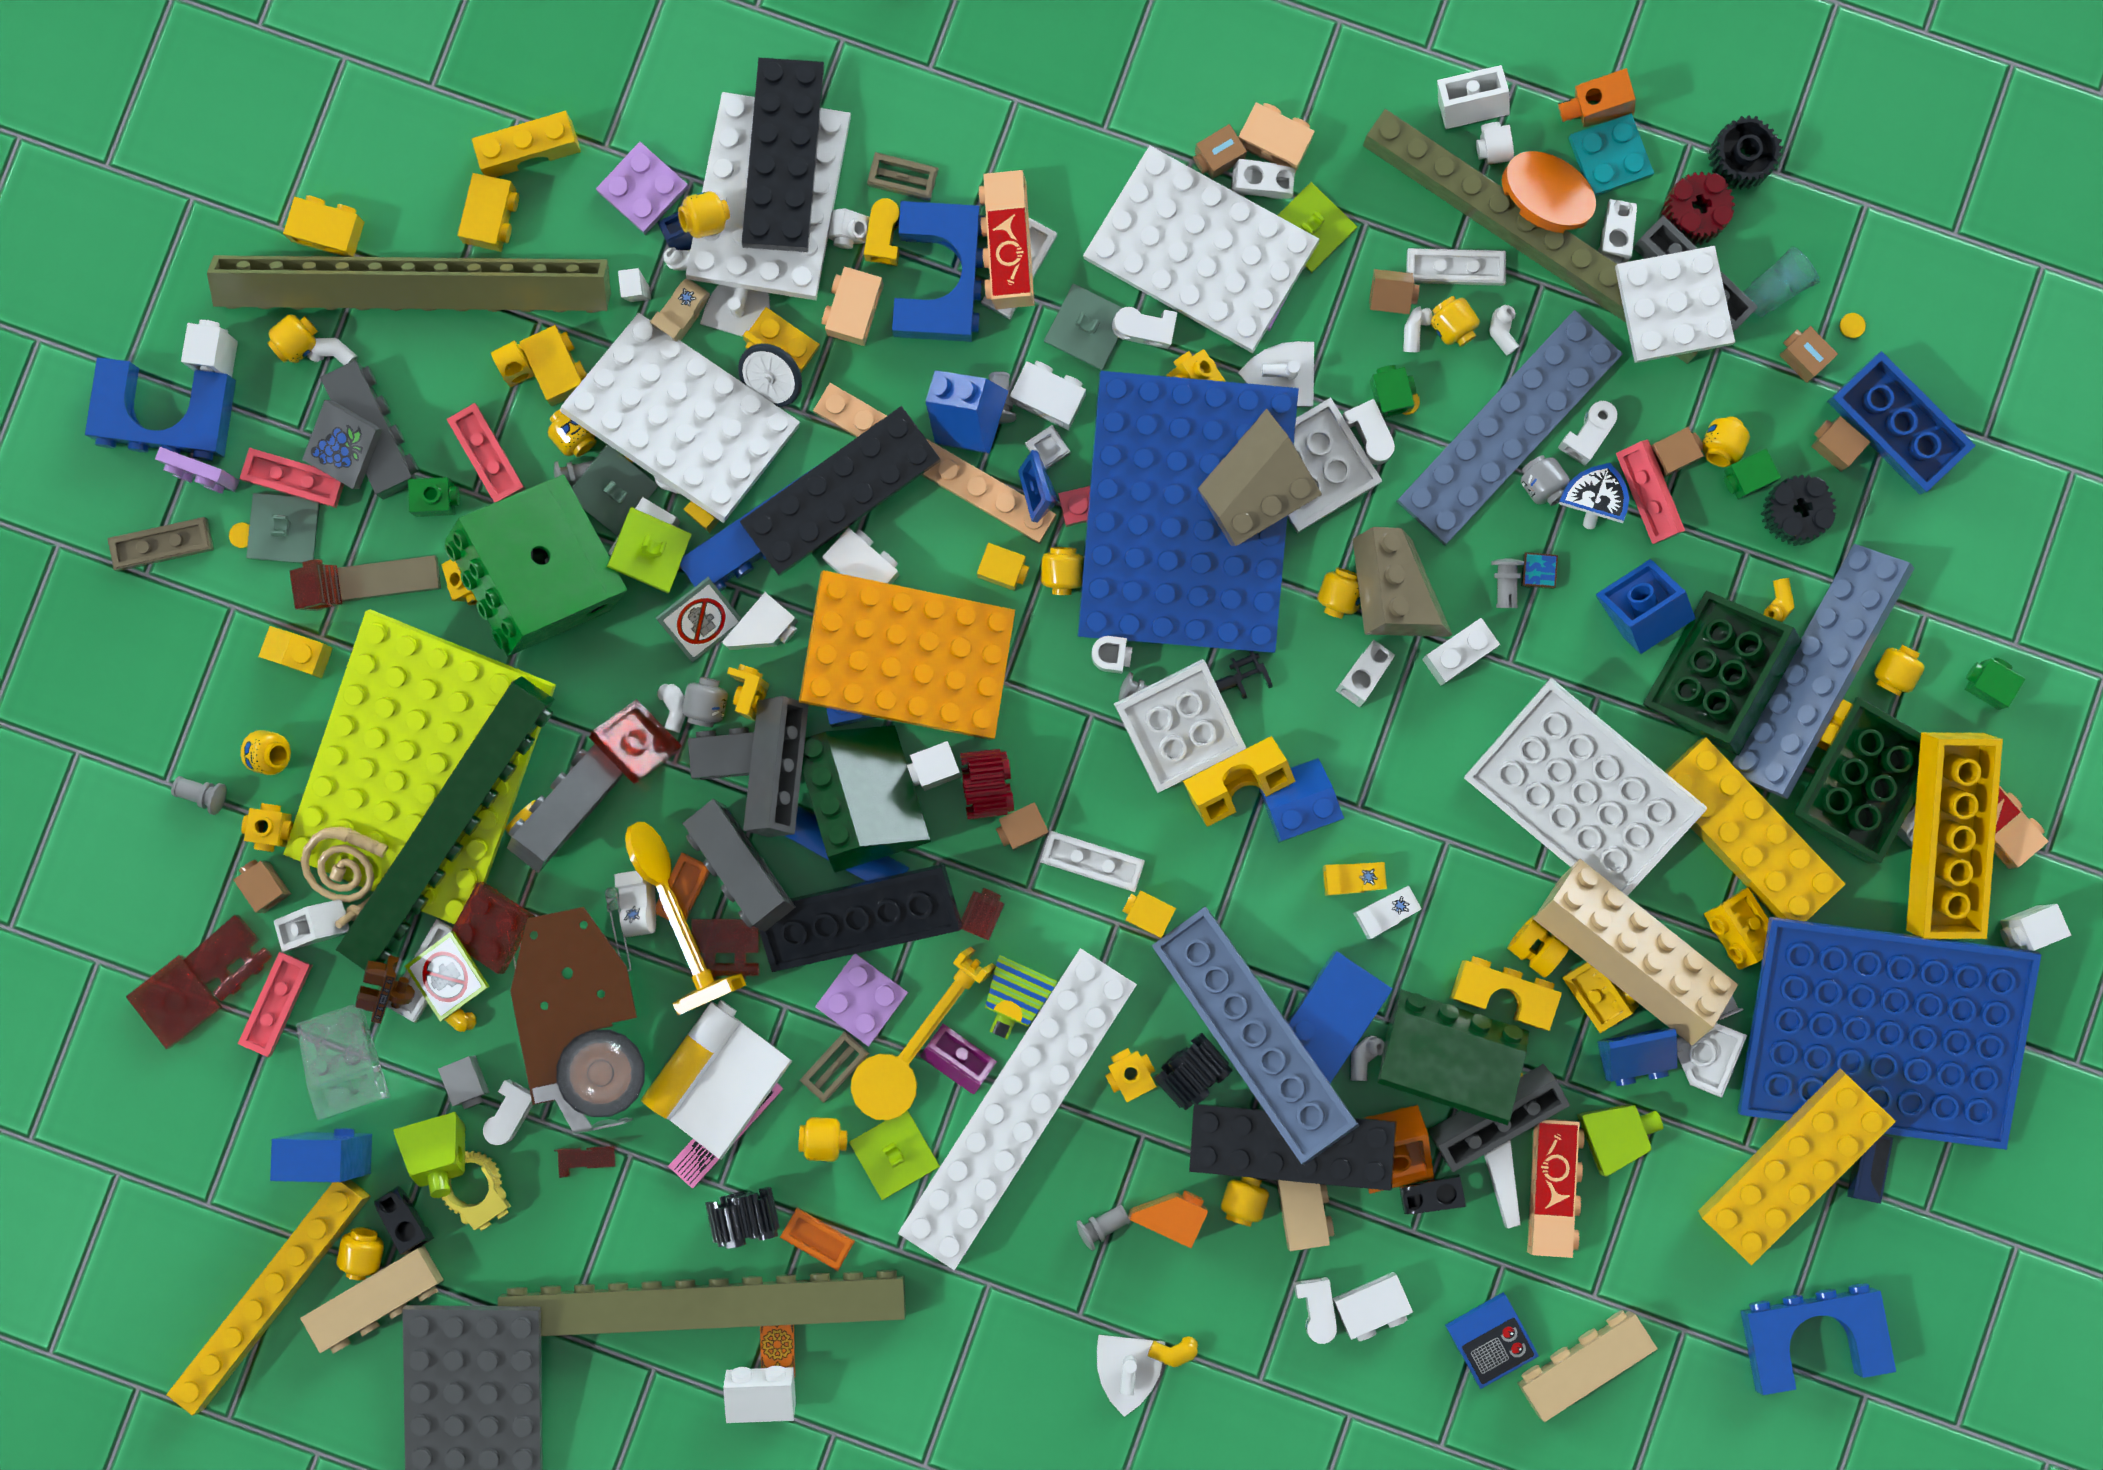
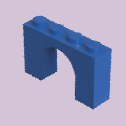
(952, 315)
(199, 432)
(1771, 1327)

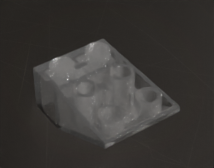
(340, 1062)

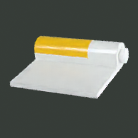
(716, 1079)

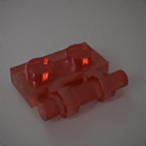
(727, 936)
(222, 950)

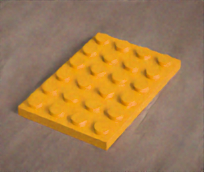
(907, 655)

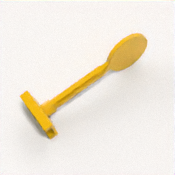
(653, 864)
(886, 1083)

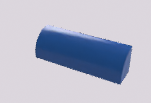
(809, 835)

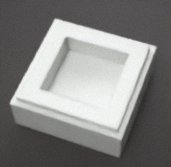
(1049, 446)

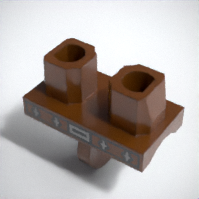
(384, 976)

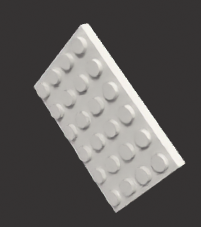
(1201, 249)
(721, 256)
(680, 417)
(1584, 789)

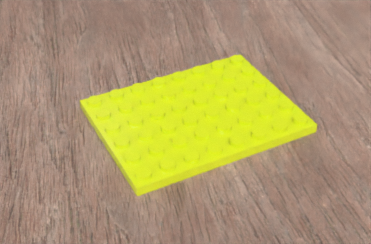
(393, 743)

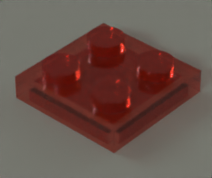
(635, 741)
(491, 927)
(174, 1002)

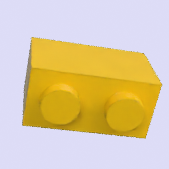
(488, 212)
(324, 226)
(553, 363)

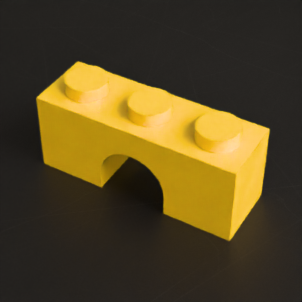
(543, 137)
(1257, 765)
(1535, 1001)

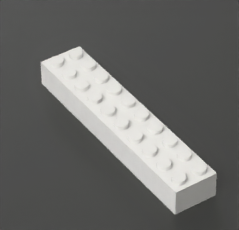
(1017, 1109)

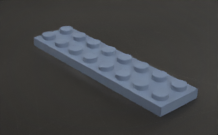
(1509, 427)
(1822, 669)
(1255, 1036)

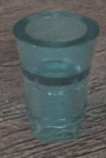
(1782, 281)

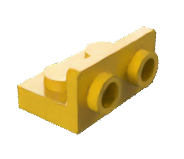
(774, 330)
(754, 689)
(1740, 928)
(1599, 996)

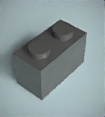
(720, 755)

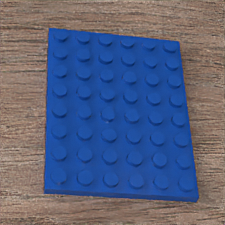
(1151, 544)
(1910, 1019)

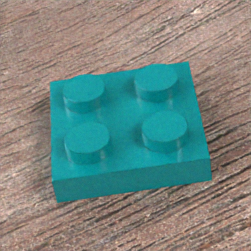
(1611, 155)

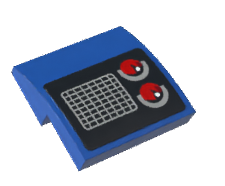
(1492, 1340)

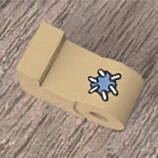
(681, 310)

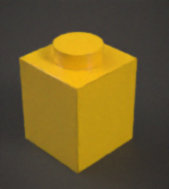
(1003, 567)
(1148, 913)

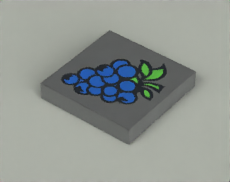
(342, 444)

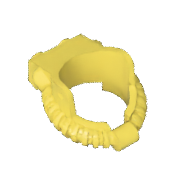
(492, 1206)

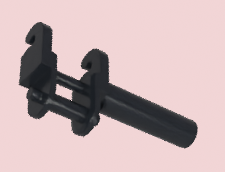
(1232, 681)

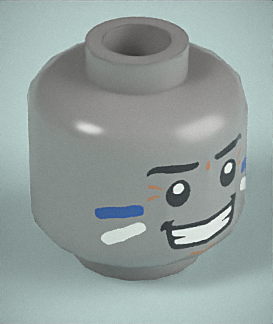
(1544, 480)
(704, 702)

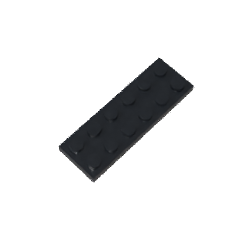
(783, 155)
(840, 491)
(863, 918)
(1249, 1145)

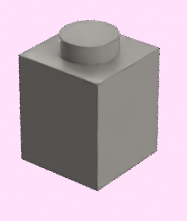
(464, 1082)

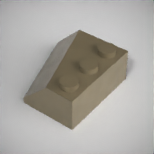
(1258, 482)
(1395, 586)

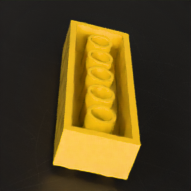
(1954, 835)
(1753, 836)
(1796, 1166)

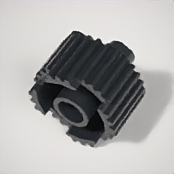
(1757, 141)
(1815, 502)
(1192, 1072)
(743, 1217)

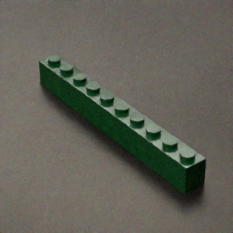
(446, 823)

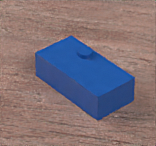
(1901, 423)
(1337, 1012)
(321, 1156)

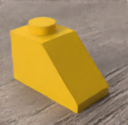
(295, 652)

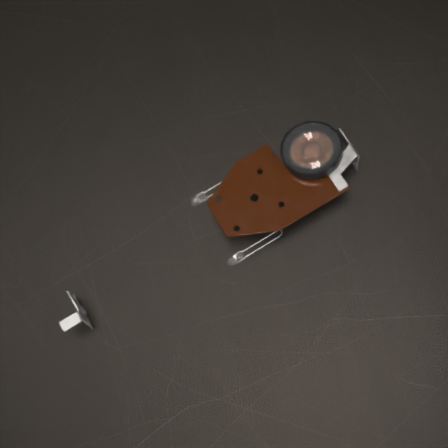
(561, 1048)

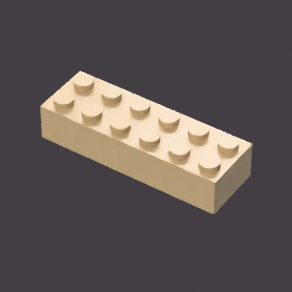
(1636, 952)

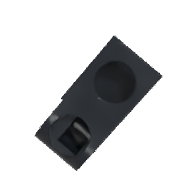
(1433, 1195)
(402, 1221)

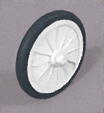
(771, 373)

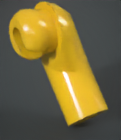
(1783, 603)
(461, 1021)
(1176, 1355)

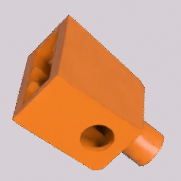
(1611, 92)

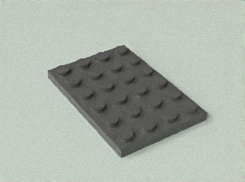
(472, 1387)

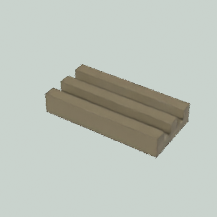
(898, 188)
(815, 1088)

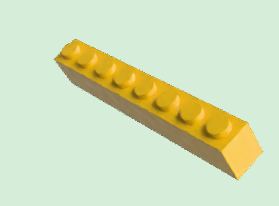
(268, 1296)

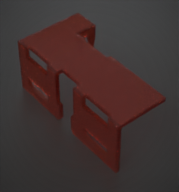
(595, 1158)

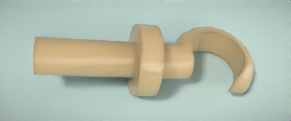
(351, 914)

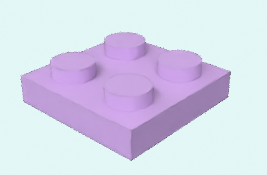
(642, 188)
(204, 474)
(861, 999)

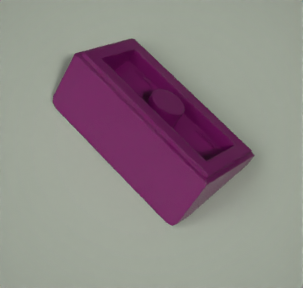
(958, 1059)

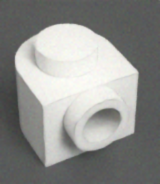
(1495, 143)
(848, 228)
(1111, 654)

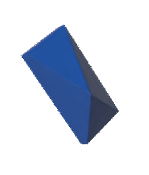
(1037, 487)

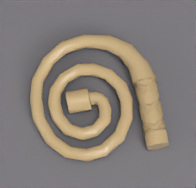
(338, 870)

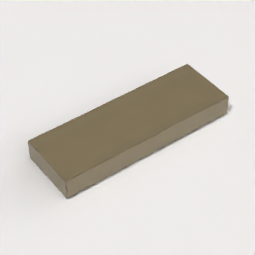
(160, 544)
(389, 578)

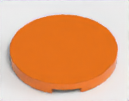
(1549, 191)

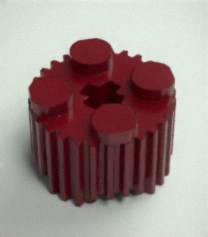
(1711, 195)
(985, 783)

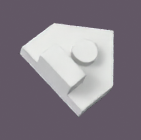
(1711, 1059)

